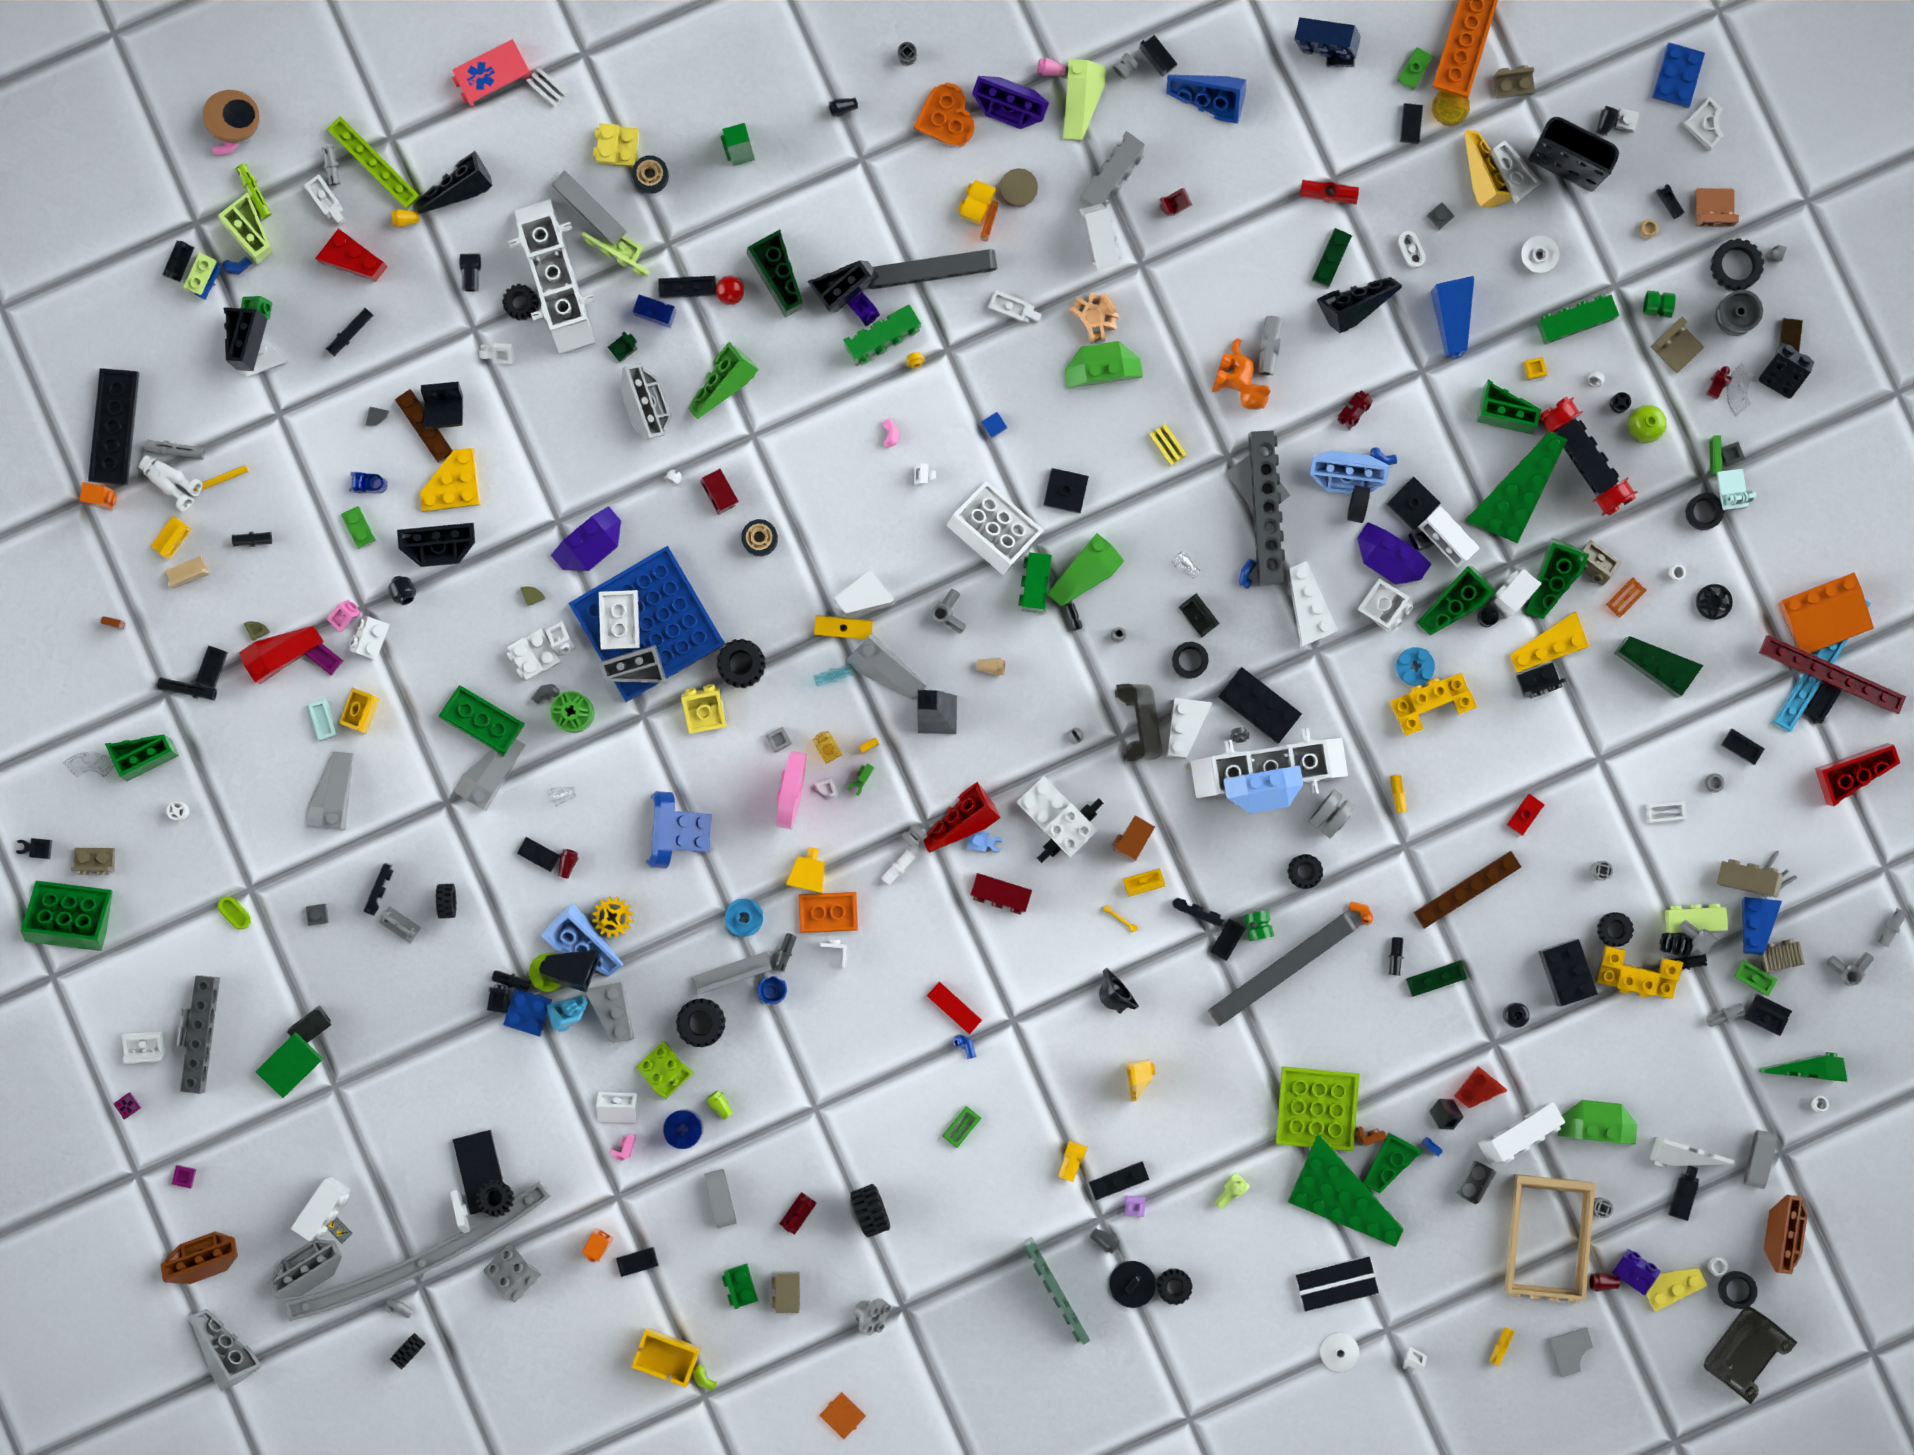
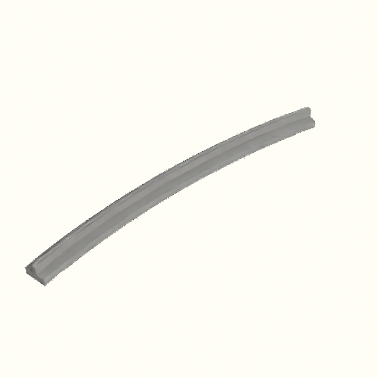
(419, 1263)

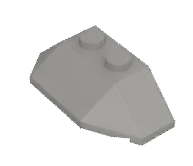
(644, 401)
(305, 1269)

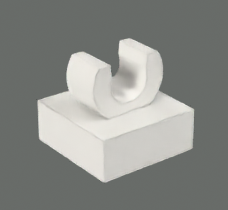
(922, 474)
(1415, 1360)

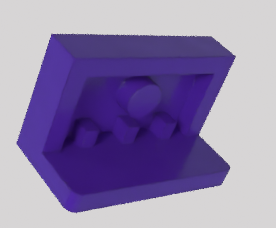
(1636, 1271)

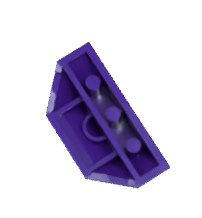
(1009, 101)
(589, 542)
(1391, 555)

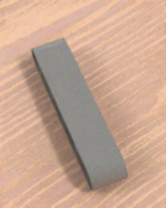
(589, 208)

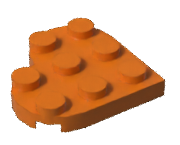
(945, 116)

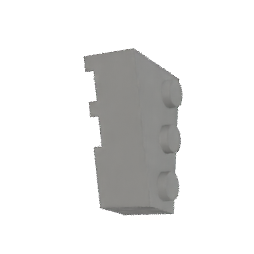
(636, 666)
(613, 1010)

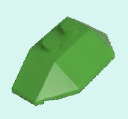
(1102, 364)
(1599, 1122)

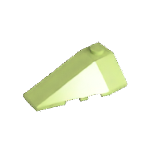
(1083, 91)

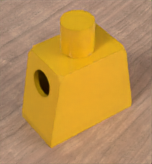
(808, 872)

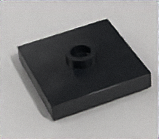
(1066, 490)
(1413, 503)

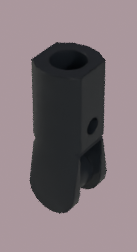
(1672, 204)

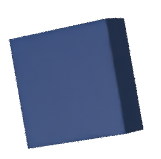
(994, 425)

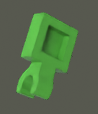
(863, 773)

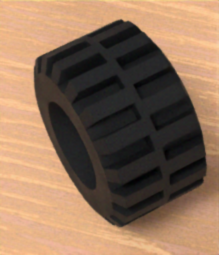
(729, 651)
(687, 1033)
(870, 1210)

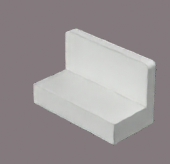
(616, 1107)

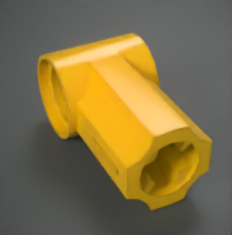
(1073, 1157)

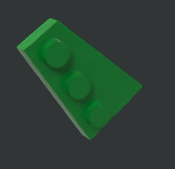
(1390, 1162)

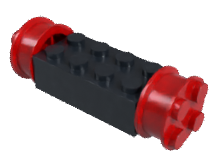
(1587, 458)

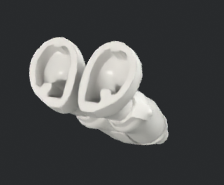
(166, 479)

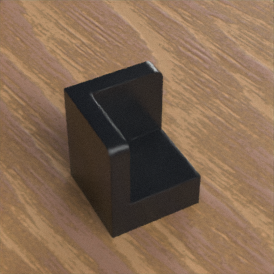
(1446, 1114)

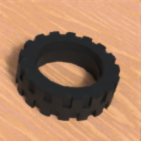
(1746, 247)

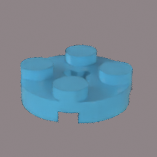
(1409, 675)
(742, 928)

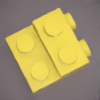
(616, 145)
(703, 709)

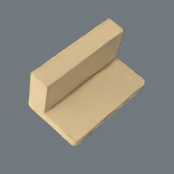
(187, 572)

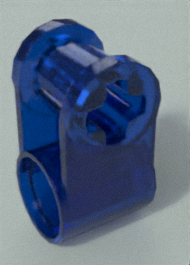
(364, 483)

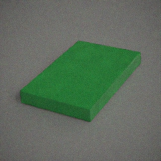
(289, 1065)

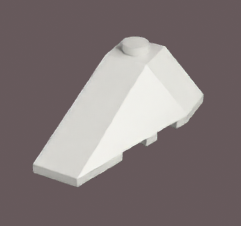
(1676, 1154)

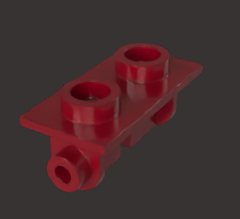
(1361, 403)
(797, 1213)

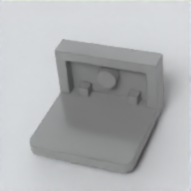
(511, 1273)

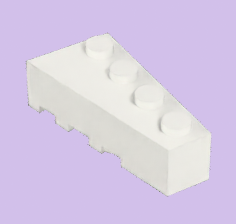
(1522, 1134)

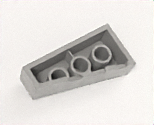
(1114, 171)

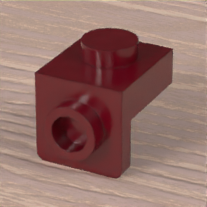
(1175, 202)

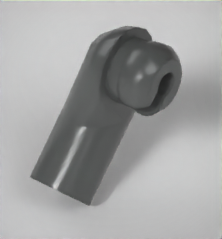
(545, 690)

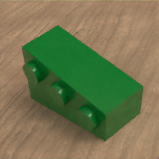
(1506, 410)
(1035, 582)
(140, 755)

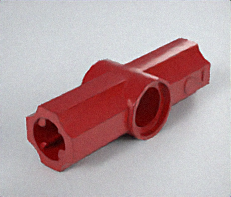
(1316, 190)

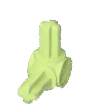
(1235, 1187)

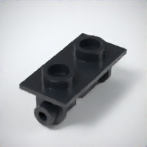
(178, 261)

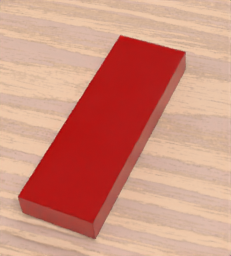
(954, 1007)

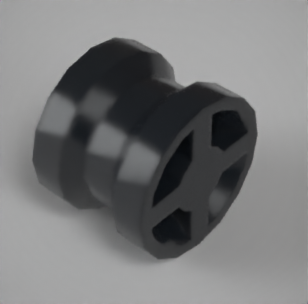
(1623, 400)

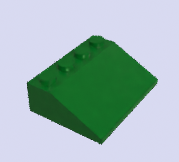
(67, 916)

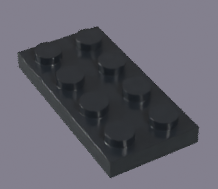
(1259, 705)

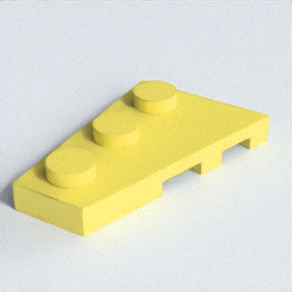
(1674, 1286)

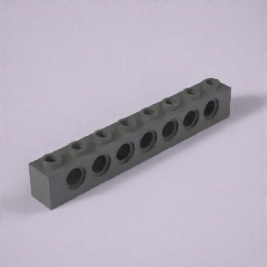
(1264, 574)

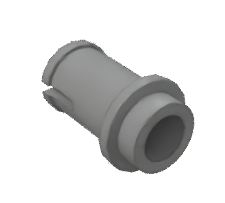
(1118, 639)

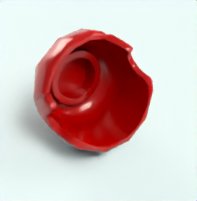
(730, 290)

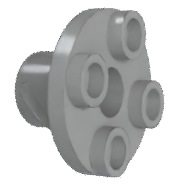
(871, 1315)

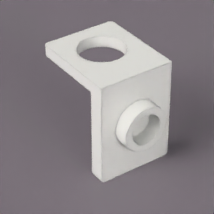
(836, 944)

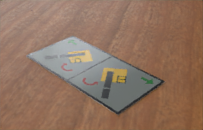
(339, 1230)

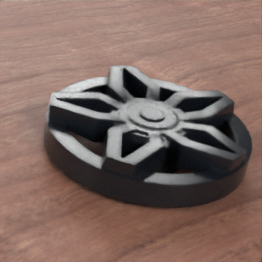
(1714, 601)

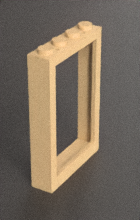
(1553, 1294)

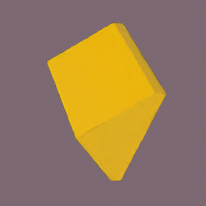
(359, 710)

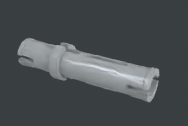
(174, 449)

